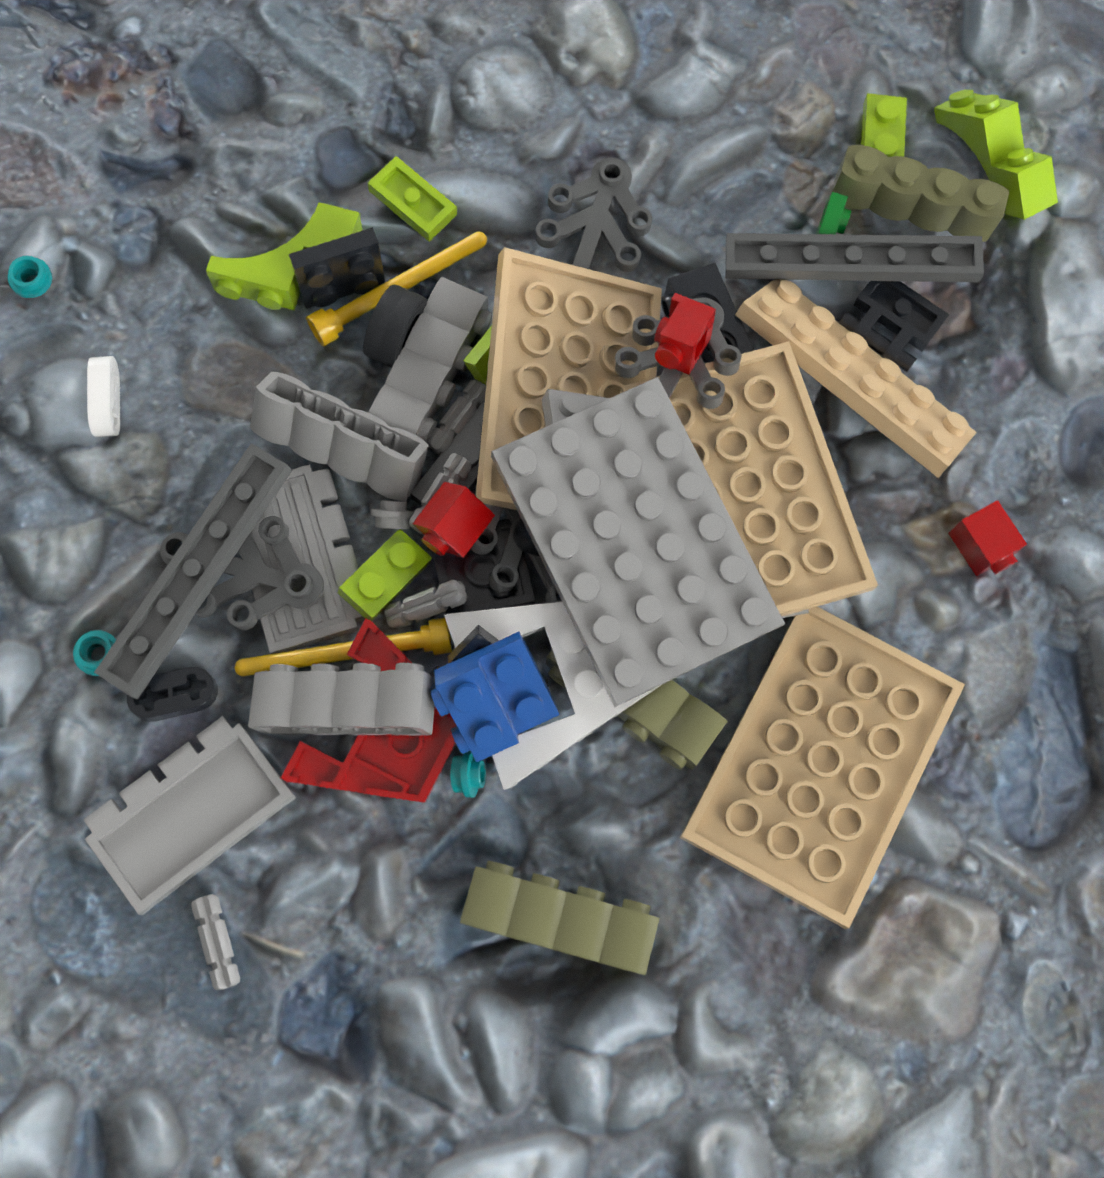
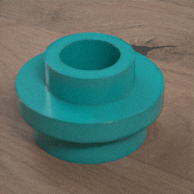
(25, 267)
(85, 646)
(467, 775)

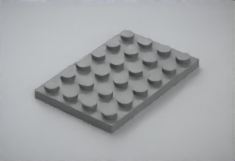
(636, 540)

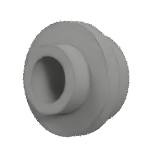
(392, 515)

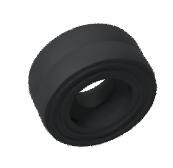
(392, 324)

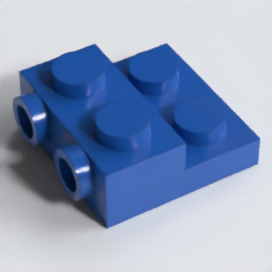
(493, 696)

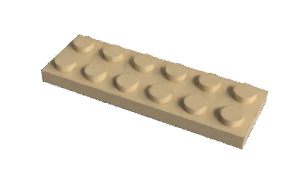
(858, 375)

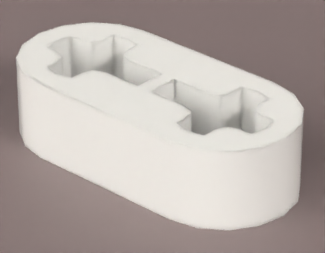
(103, 396)

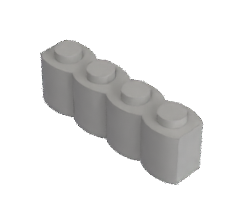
(431, 358)
(333, 434)
(343, 701)

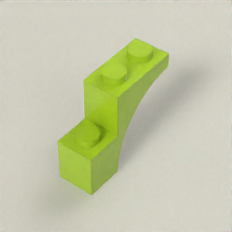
(995, 136)
(270, 275)

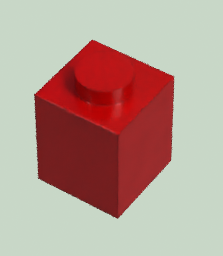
(453, 520)
(988, 539)

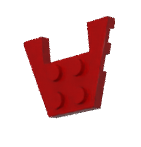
(379, 764)

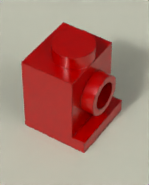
(684, 333)

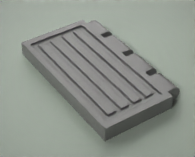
(313, 537)
(188, 817)

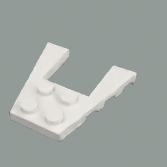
(580, 677)

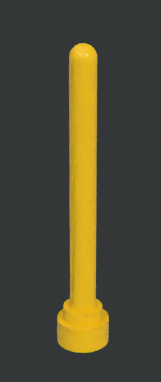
(328, 323)
(431, 637)

